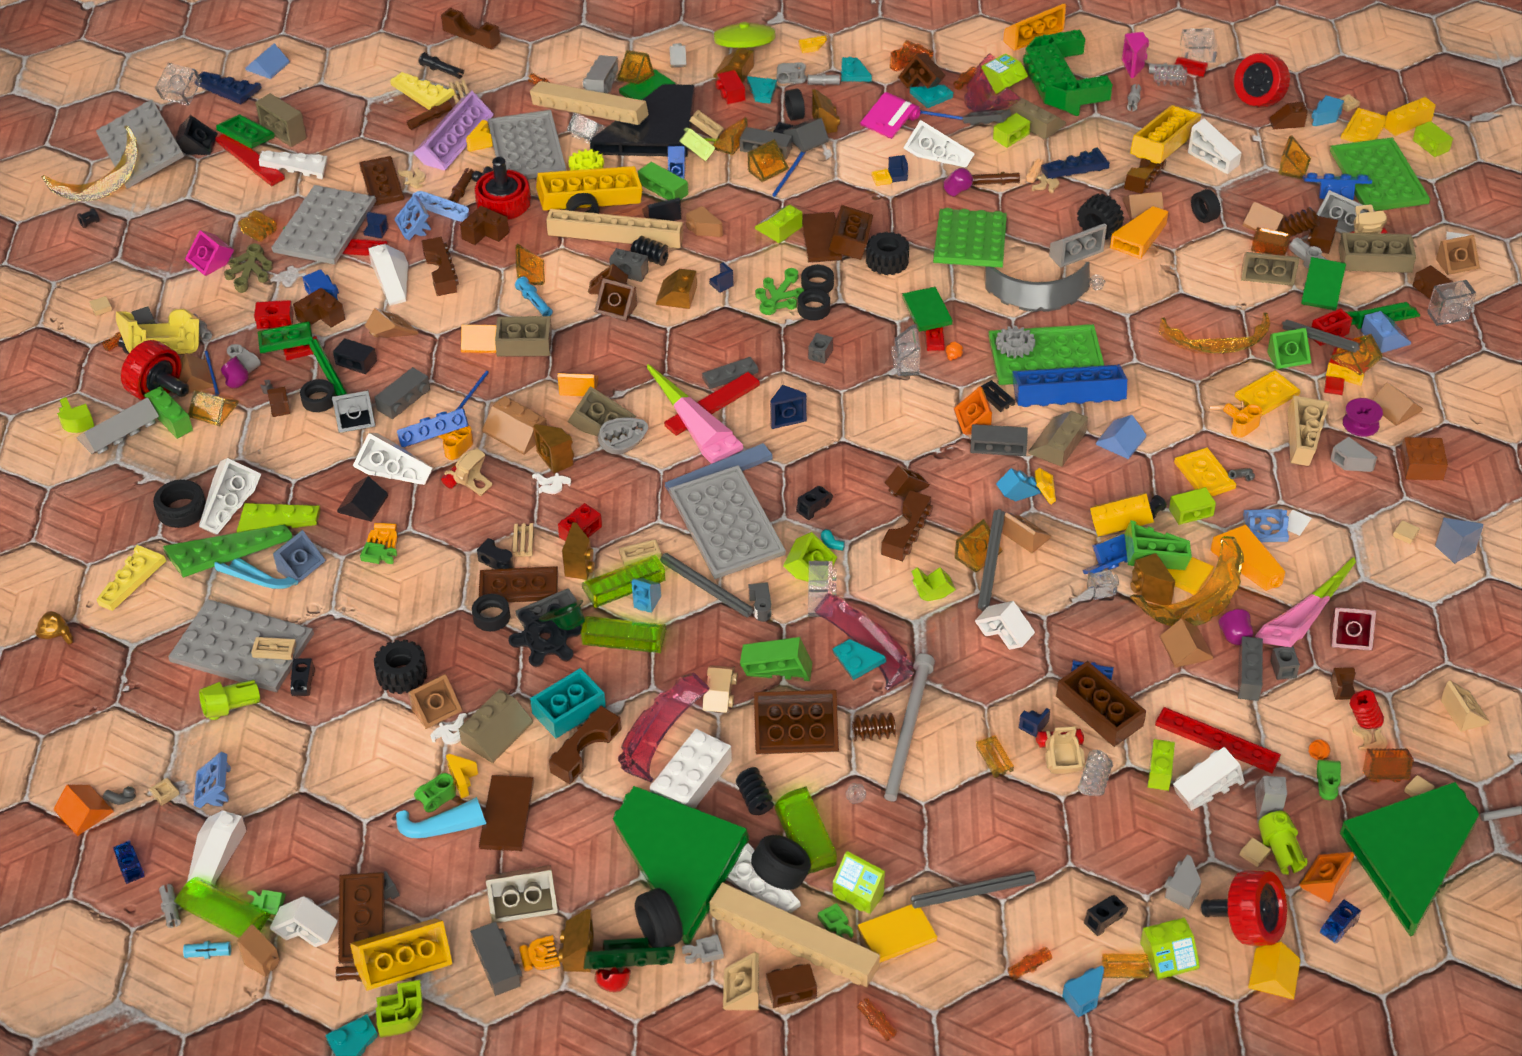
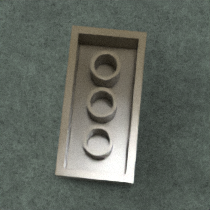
(1377, 252)

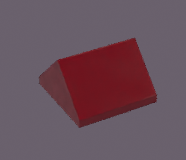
(1352, 628)

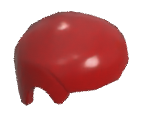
(612, 979)

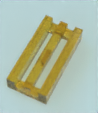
(994, 770)
(1125, 969)

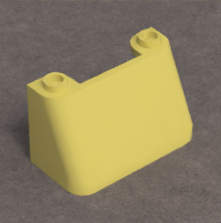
(179, 333)

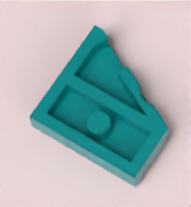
(854, 70)
(762, 88)
(857, 658)
(352, 1037)

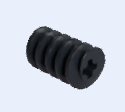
(655, 251)
(754, 791)

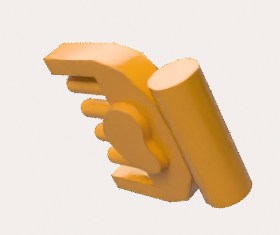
(384, 532)
(537, 954)

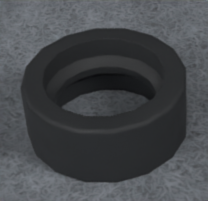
(794, 104)
(583, 199)
(1212, 203)
(817, 271)
(813, 295)
(316, 386)
(488, 601)

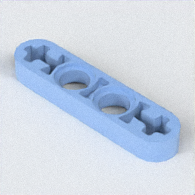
(457, 212)

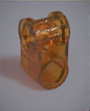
(901, 58)

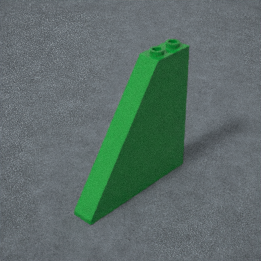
(1412, 847)
(679, 851)

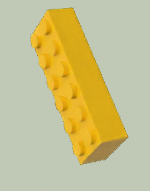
(1164, 134)
(607, 185)

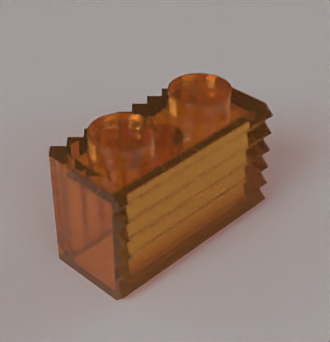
(1270, 242)
(1388, 764)

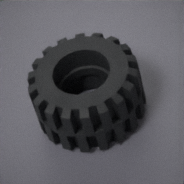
(1101, 210)
(887, 253)
(395, 655)

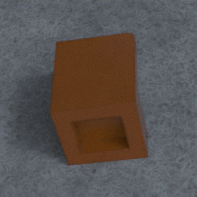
(278, 401)
(1342, 683)

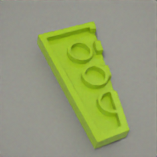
(269, 515)

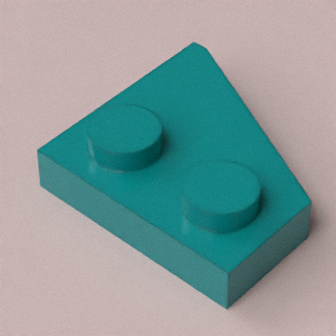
(931, 96)

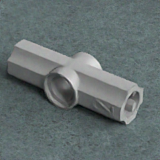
(1304, 251)

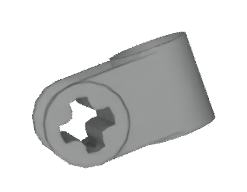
(791, 73)
(247, 358)

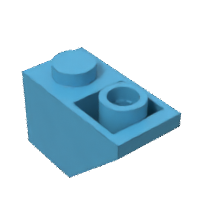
(1327, 111)
(1017, 485)
(645, 594)
(1084, 992)

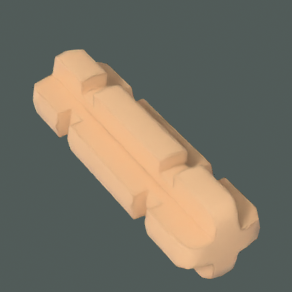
(1034, 170)

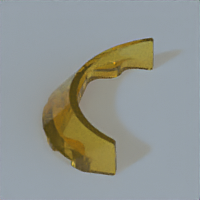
(105, 185)
(1214, 346)
(1211, 598)

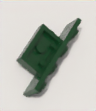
(628, 952)

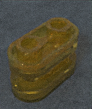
(257, 225)

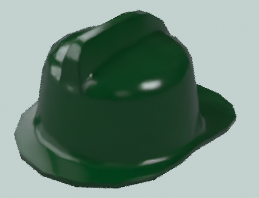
(566, 617)

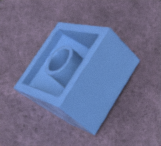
(1384, 331)

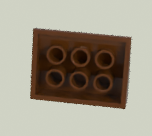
(796, 722)

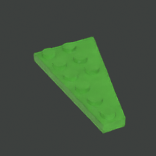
(201, 554)

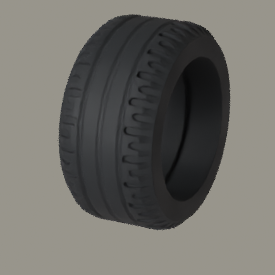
(175, 491)
(781, 862)
(658, 918)

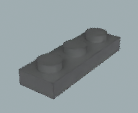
(987, 116)
(729, 372)
(540, 607)

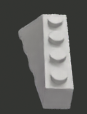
(118, 426)

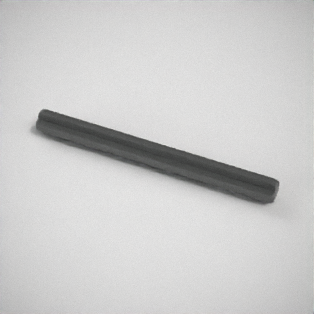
(1324, 337)
(991, 559)
(706, 585)
(973, 889)

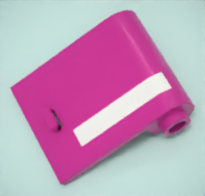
(890, 114)

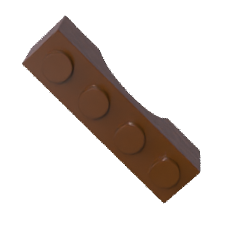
(456, 24)
(1141, 178)
(437, 254)
(899, 541)
(600, 727)

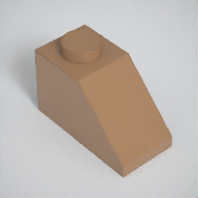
(703, 223)
(257, 951)

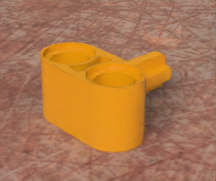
(1244, 420)
(457, 442)

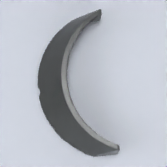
(1038, 295)

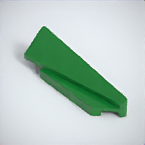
(1396, 312)

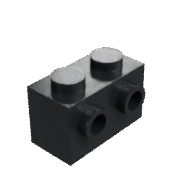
(354, 356)

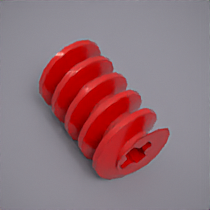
(1366, 709)

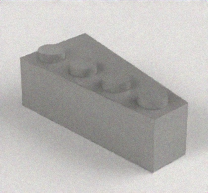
(602, 74)

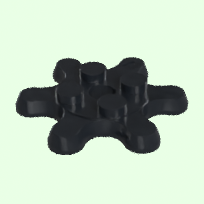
(540, 647)

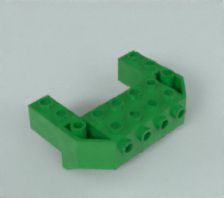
(1054, 78)

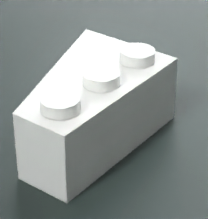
(1213, 148)
(1209, 778)

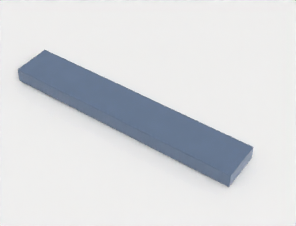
(745, 460)

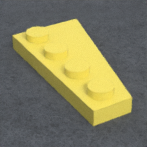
(421, 91)
(134, 573)

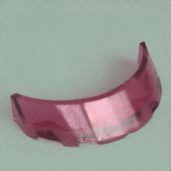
(979, 92)
(869, 634)
(655, 722)

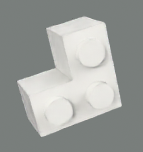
(1007, 622)
(304, 920)

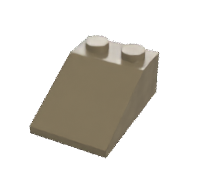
(595, 411)

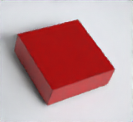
(1334, 385)

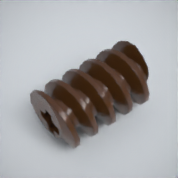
(1300, 223)
(873, 726)

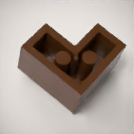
(922, 70)
(484, 223)
(319, 306)

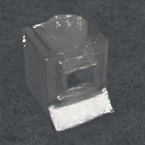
(1104, 584)

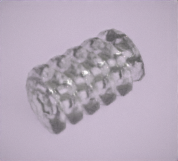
(1170, 75)
(1095, 774)

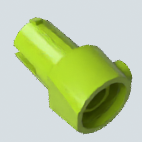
(219, 699)
(1280, 834)

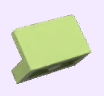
(697, 144)

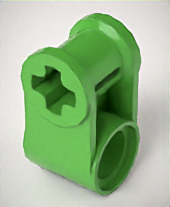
(1328, 778)
(436, 792)

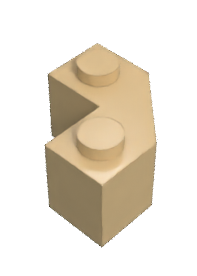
(720, 683)

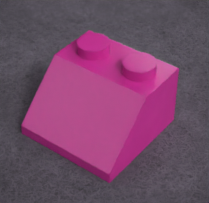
(1134, 52)
(208, 253)

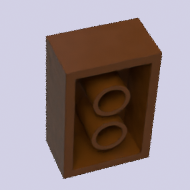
(851, 232)

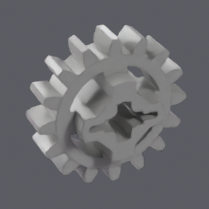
(1015, 341)

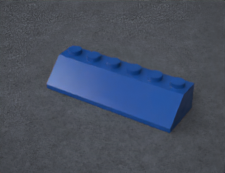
(1069, 385)

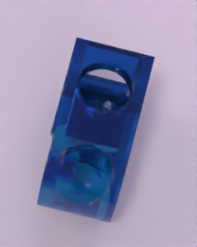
(128, 862)
(1340, 921)

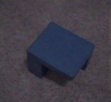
(898, 168)
(376, 225)
(723, 280)
(1033, 722)

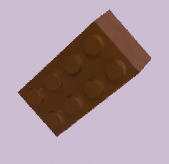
(1101, 703)

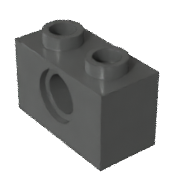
(631, 263)

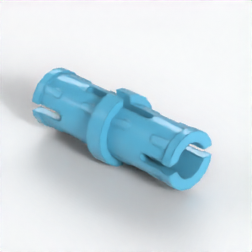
(191, 950)

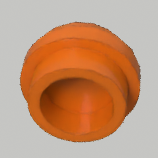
(954, 351)
(1319, 749)

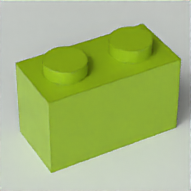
(1011, 130)
(1432, 139)
(1192, 506)
(1161, 764)

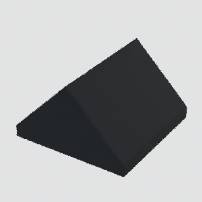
(664, 210)
(363, 500)

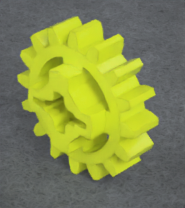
(586, 160)

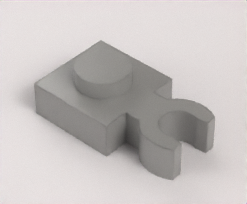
(707, 950)

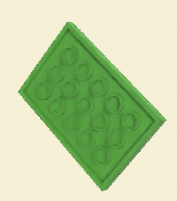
(1392, 177)
(970, 237)
(1053, 349)

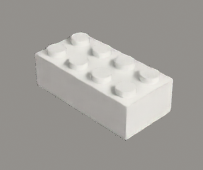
(693, 769)

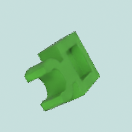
(376, 552)
(268, 900)
(835, 920)

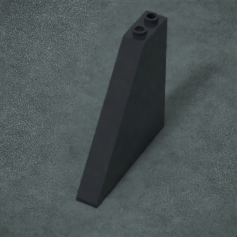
(669, 114)

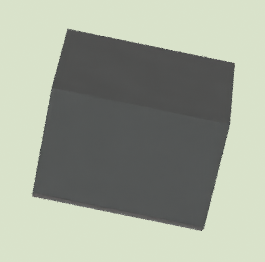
(808, 134)

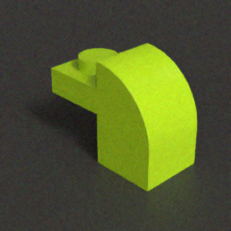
(75, 419)
(934, 586)

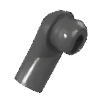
(1241, 473)
(127, 796)

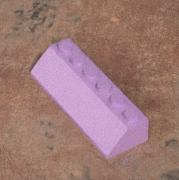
(450, 134)

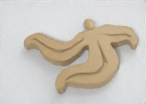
(413, 181)
(1053, 184)
(1381, 741)

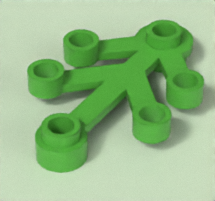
(769, 306)

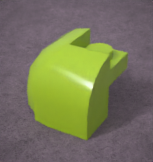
(400, 1011)

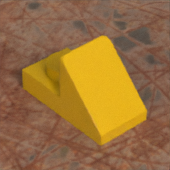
(480, 137)
(461, 770)

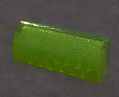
(618, 582)
(623, 634)
(806, 828)
(220, 907)

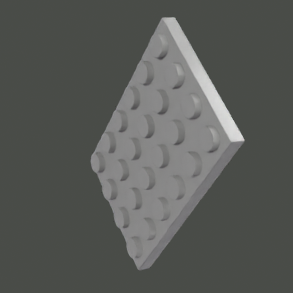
(154, 141)
(527, 143)
(324, 224)
(726, 522)
(222, 644)

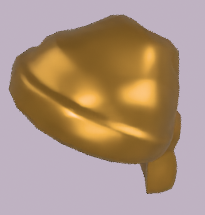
(52, 626)

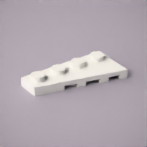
(294, 162)
(747, 880)

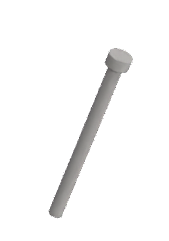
(923, 665)

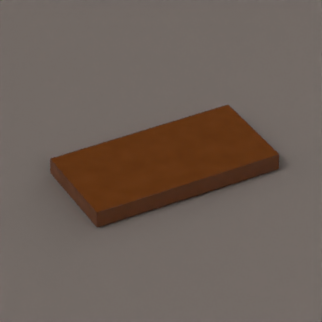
(381, 180)
(817, 236)
(519, 583)
(506, 813)
(359, 910)

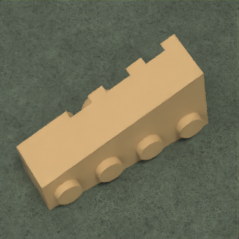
(1304, 427)

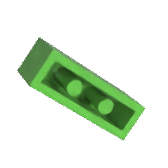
(662, 182)
(169, 412)

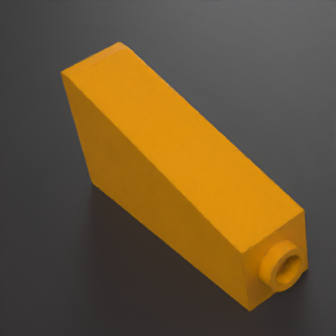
(1140, 233)
(1258, 562)

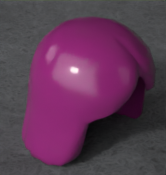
(958, 181)
(235, 373)
(1235, 625)

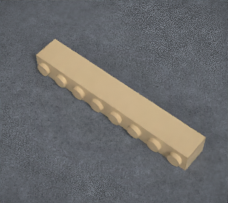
(589, 102)
(613, 227)
(794, 935)

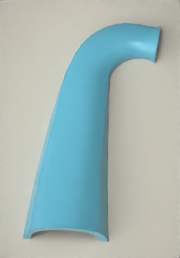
(247, 572)
(456, 819)

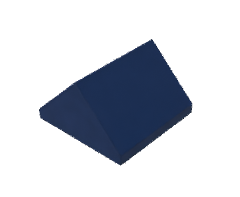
(788, 407)

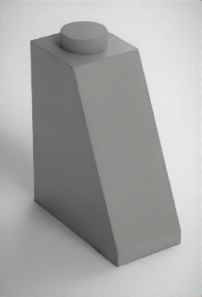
(1270, 795)

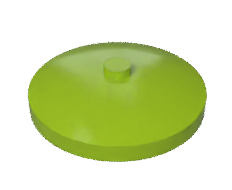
(744, 35)

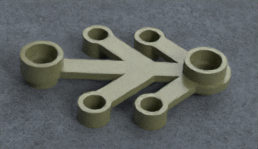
(253, 252)

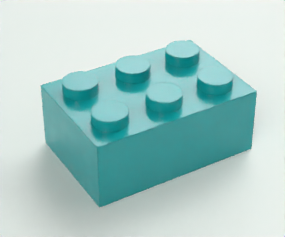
(567, 703)

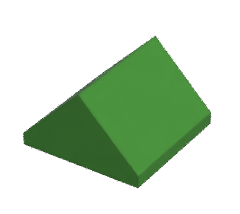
(1289, 348)

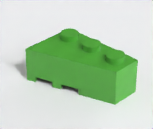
(1143, 541)
(777, 657)

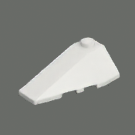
(935, 146)
(391, 270)
(388, 460)

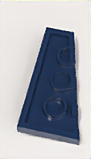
(228, 87)
(1073, 165)

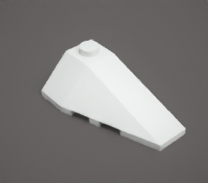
(227, 493)
(216, 845)

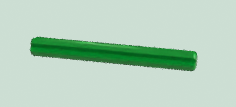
(327, 367)

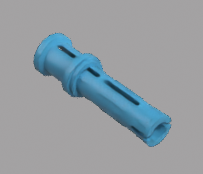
(530, 292)

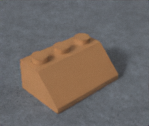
(512, 424)

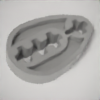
(624, 443)

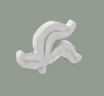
(557, 482)
(444, 731)

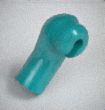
(829, 540)

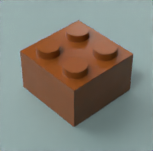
(1423, 458)

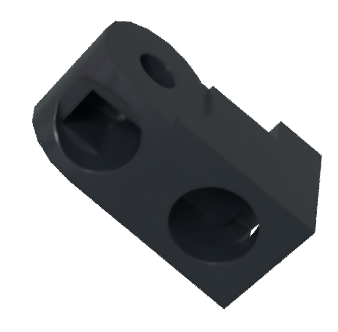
(813, 501)
(494, 556)
(302, 677)
(1105, 914)

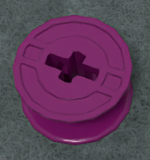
(1362, 417)

